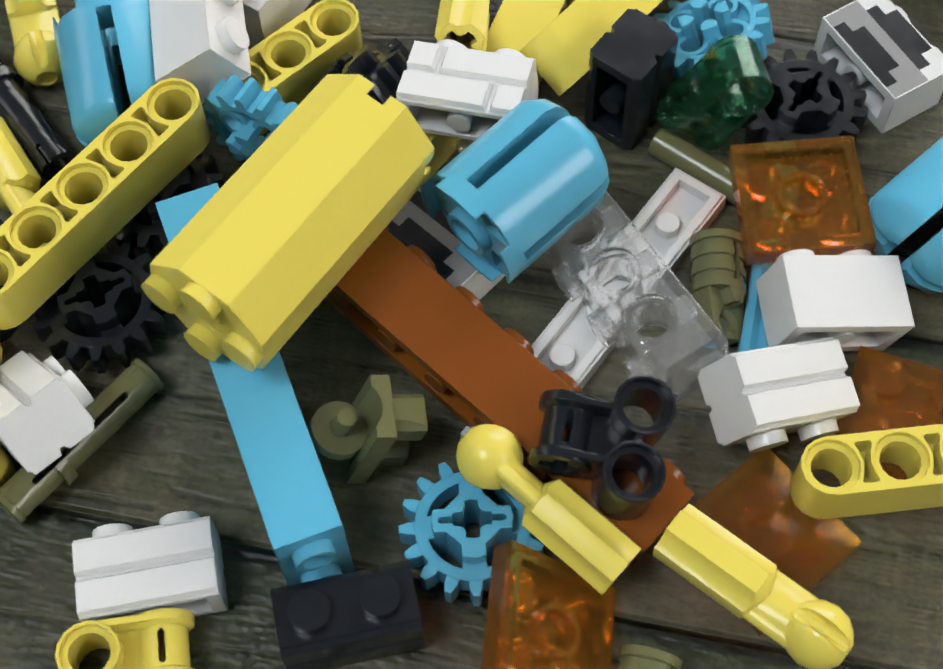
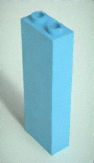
(274, 447)

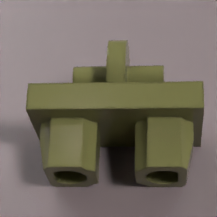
(371, 429)

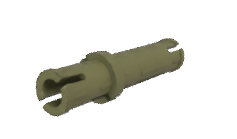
(135, 386)

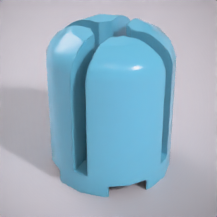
(91, 58)
(519, 187)
(903, 208)

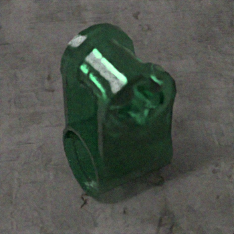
(720, 93)

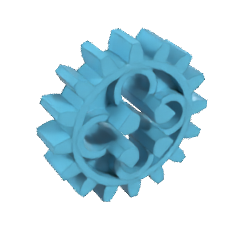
(707, 21)
(241, 112)

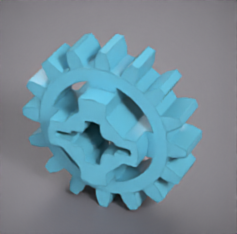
(446, 532)

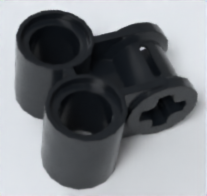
(606, 440)

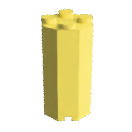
(291, 222)

